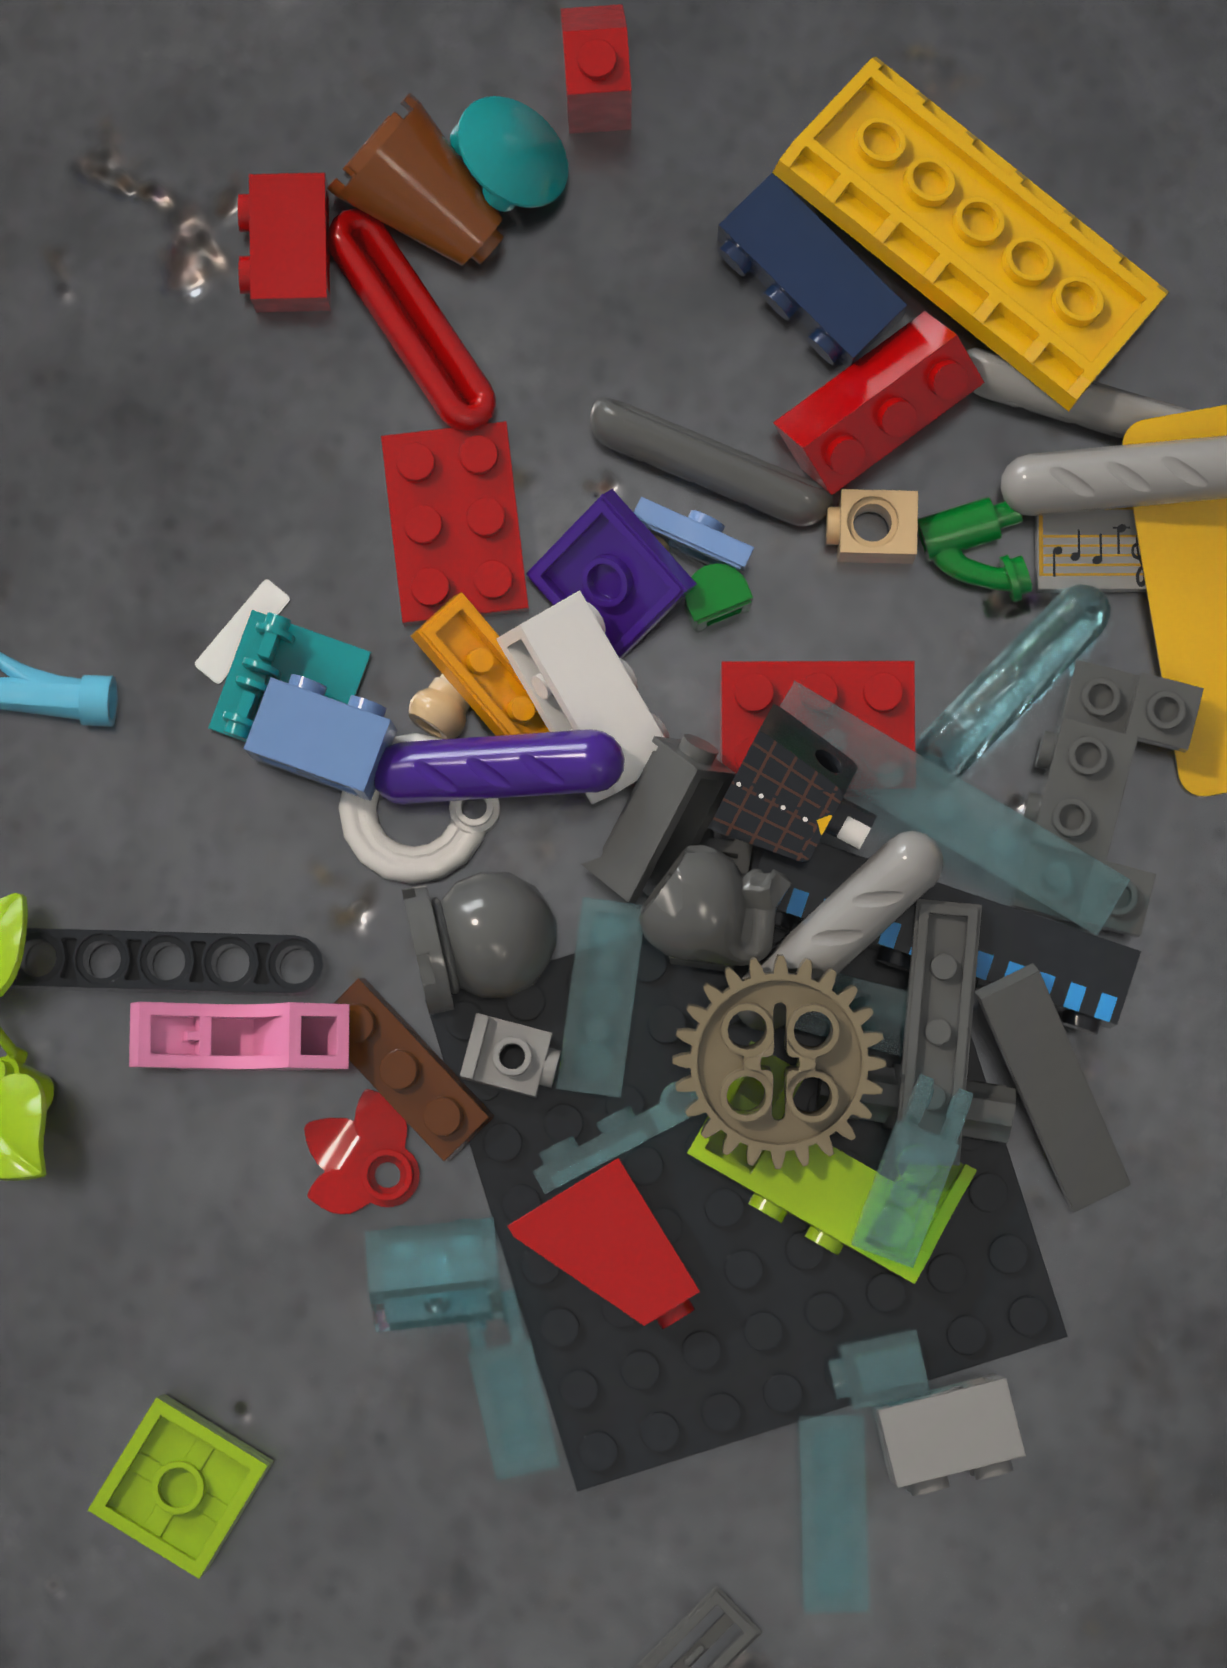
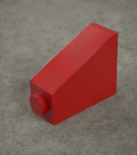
(596, 68)
(611, 1245)

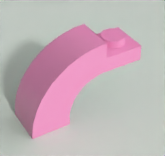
(239, 1036)

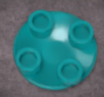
(511, 153)

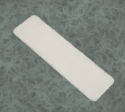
(219, 655)

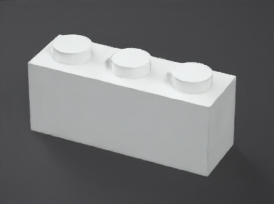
(583, 682)

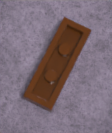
(410, 1073)

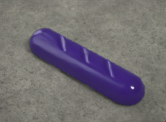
(499, 767)

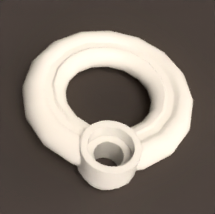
(407, 862)

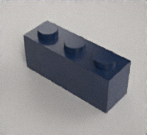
(809, 273)

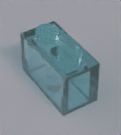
(434, 1274)

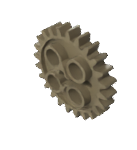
(838, 1061)

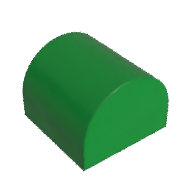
(717, 596)

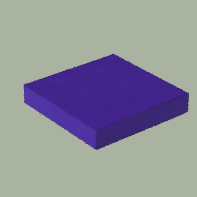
(616, 569)

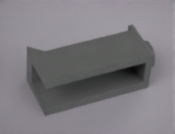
(662, 815)

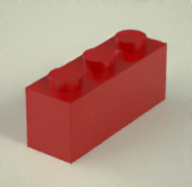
(879, 402)

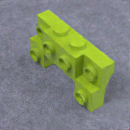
(823, 1193)

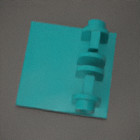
(277, 650)

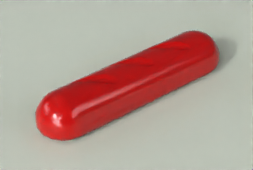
(411, 320)

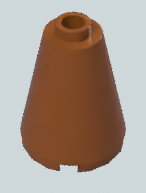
(421, 187)

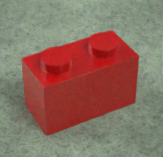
(287, 242)

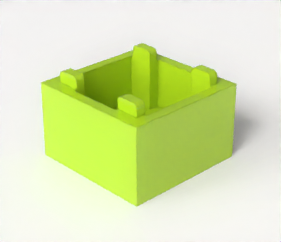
(180, 1485)

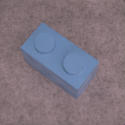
(320, 736)

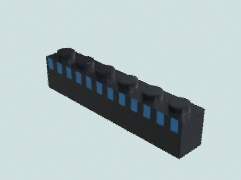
(1081, 971)

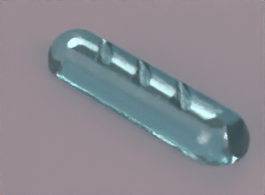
(1015, 679)

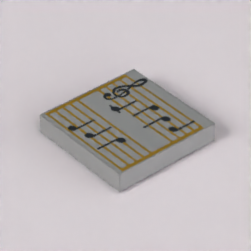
(1089, 550)

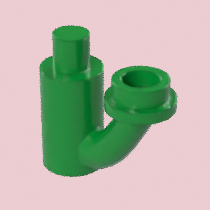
(968, 526)

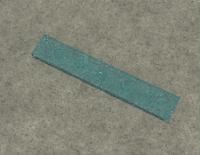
(964, 816)

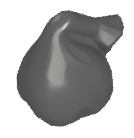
(712, 911)

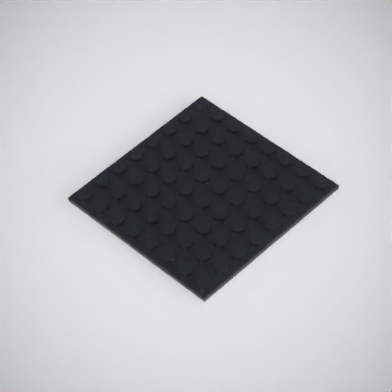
(767, 1293)

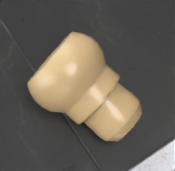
(439, 709)

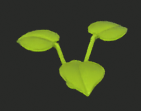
(23, 1090)

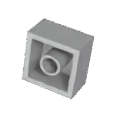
(949, 1433)

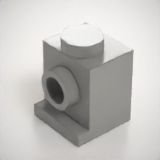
(484, 1049)

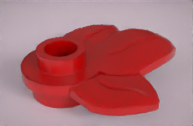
(354, 1152)

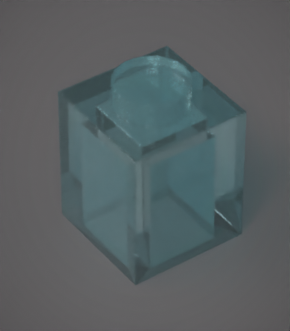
(879, 1370)

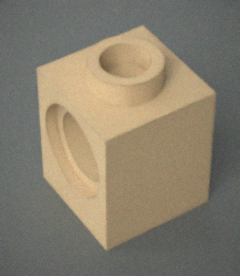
(898, 510)

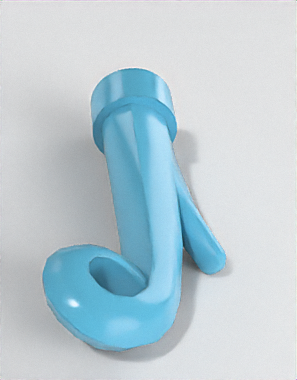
(35, 691)

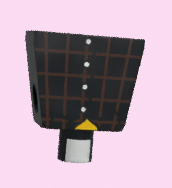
(792, 792)

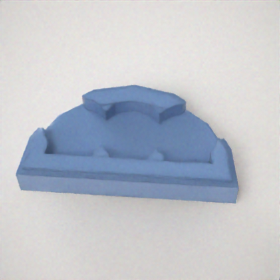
(694, 535)

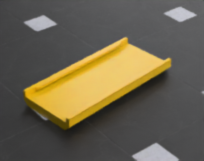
(970, 232)

